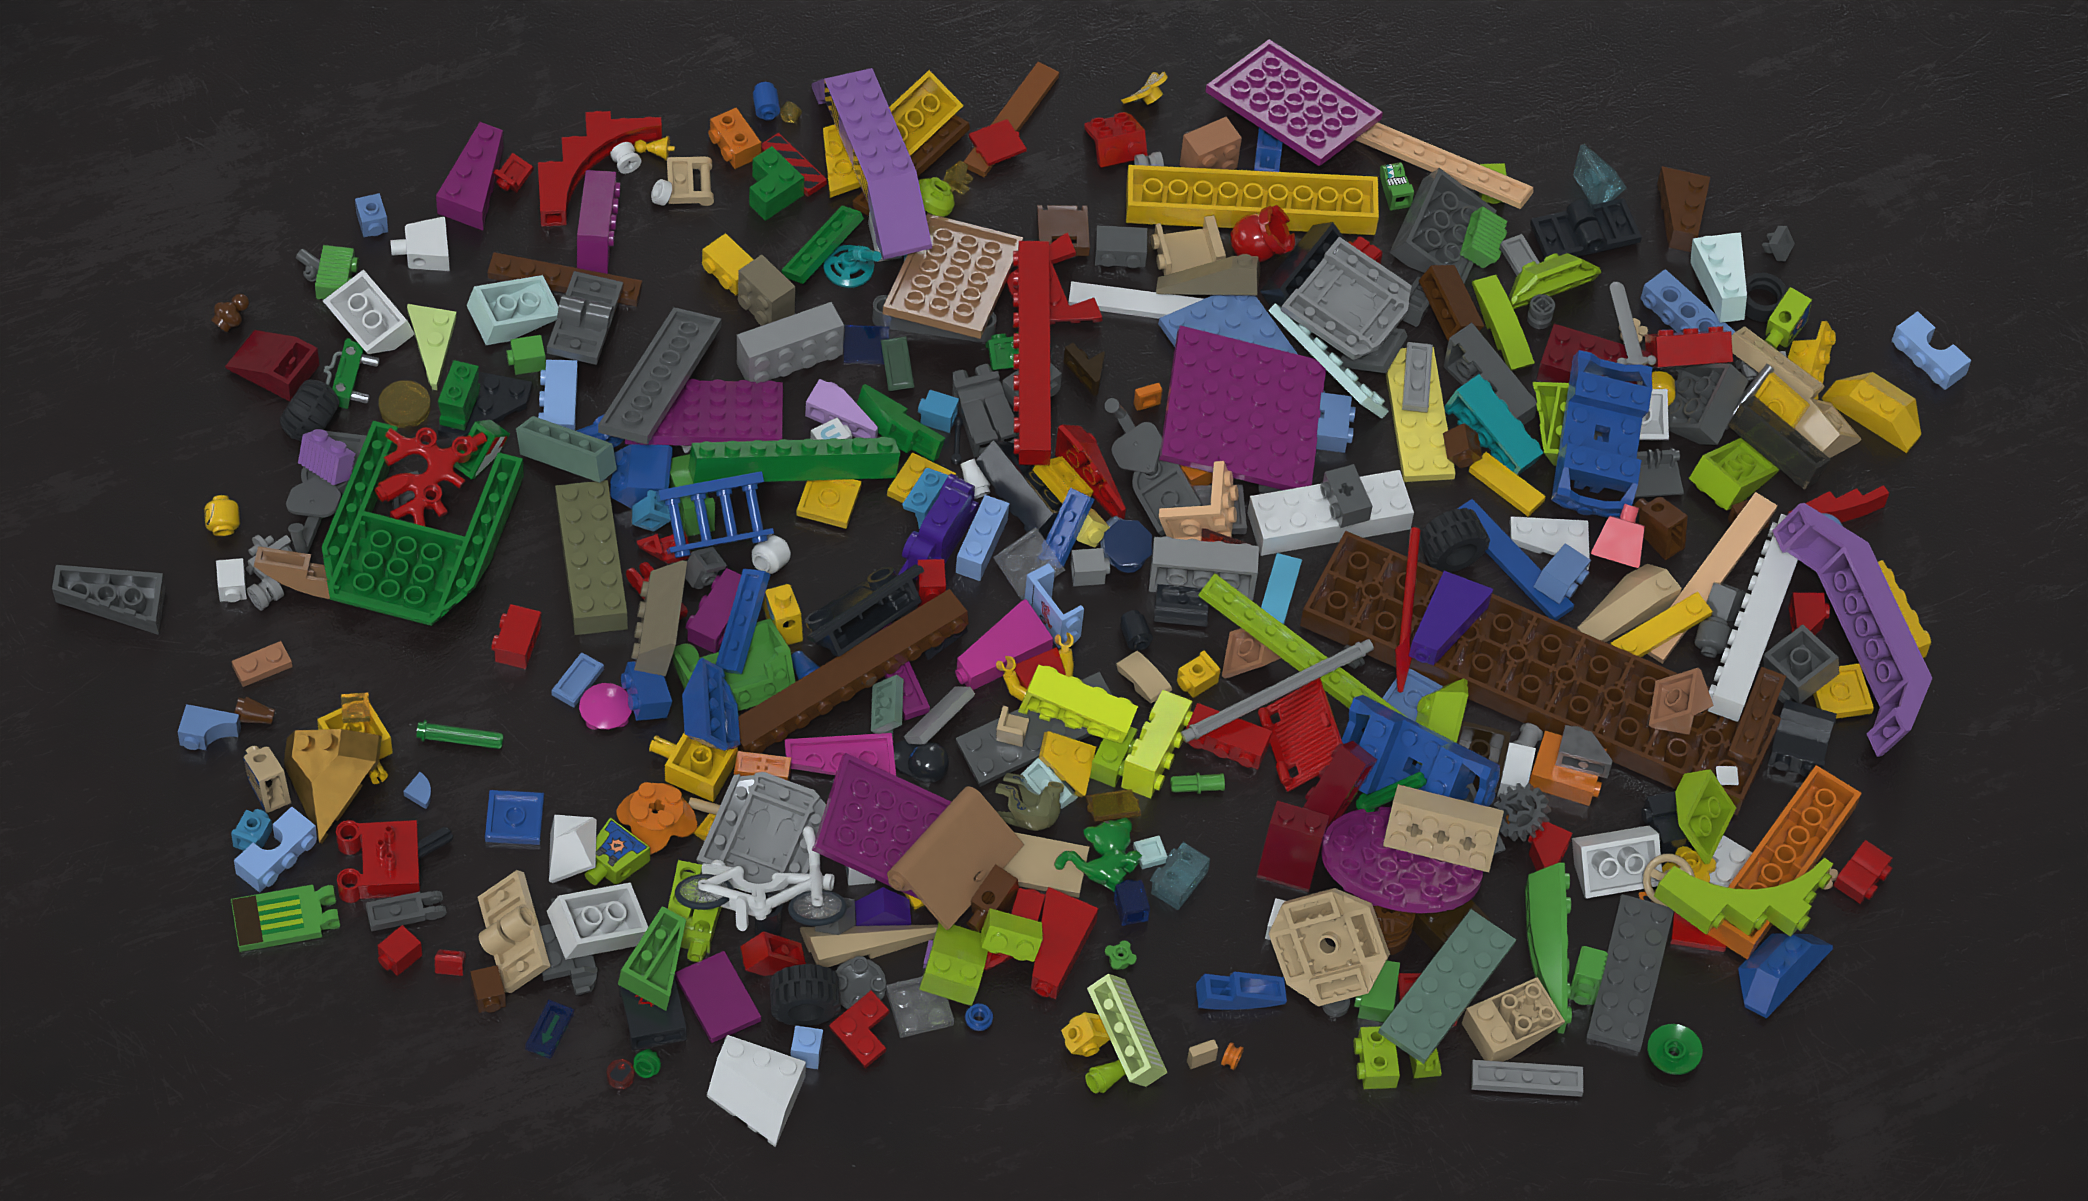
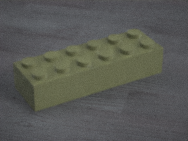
(591, 557)

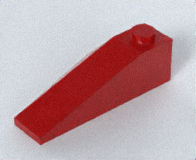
(1086, 459)

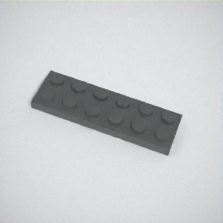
(993, 759)
(1630, 973)

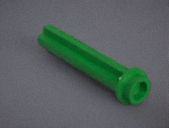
(459, 735)
(1387, 794)

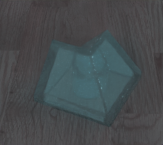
(1596, 177)

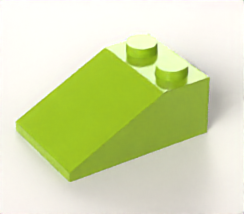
(1732, 473)
(1703, 811)
(954, 964)

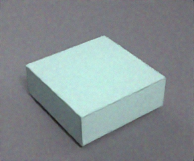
(1151, 851)

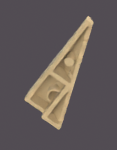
(863, 940)

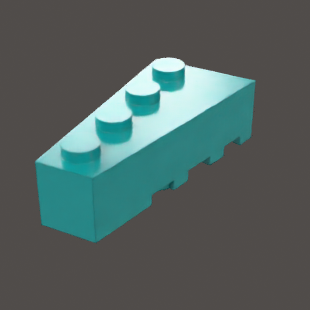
(1496, 426)

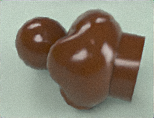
(228, 314)

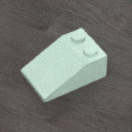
(512, 308)

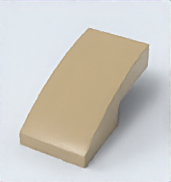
(1144, 675)

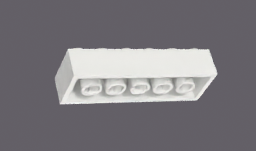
(1303, 517)

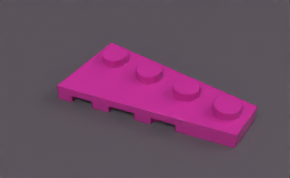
(825, 753)

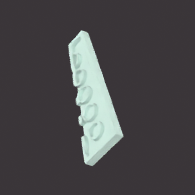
(1332, 363)

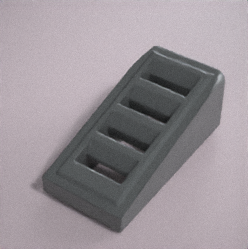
(1417, 304)

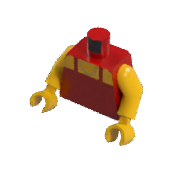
(1020, 675)

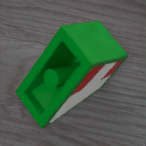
(487, 451)

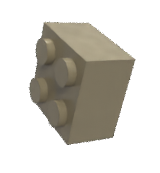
(765, 291)

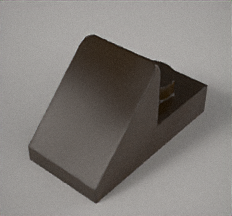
(1086, 370)

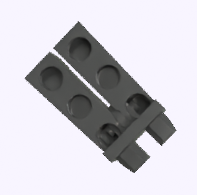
(983, 407)

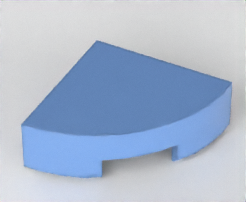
(419, 791)

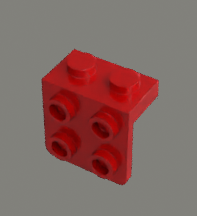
(1117, 138)

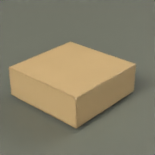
(1202, 1054)

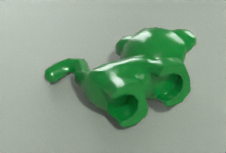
(1110, 841)

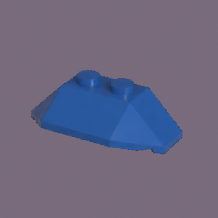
(710, 708)
(1778, 969)

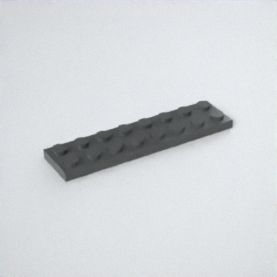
(659, 376)

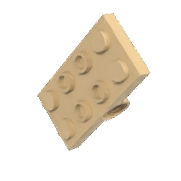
(512, 931)

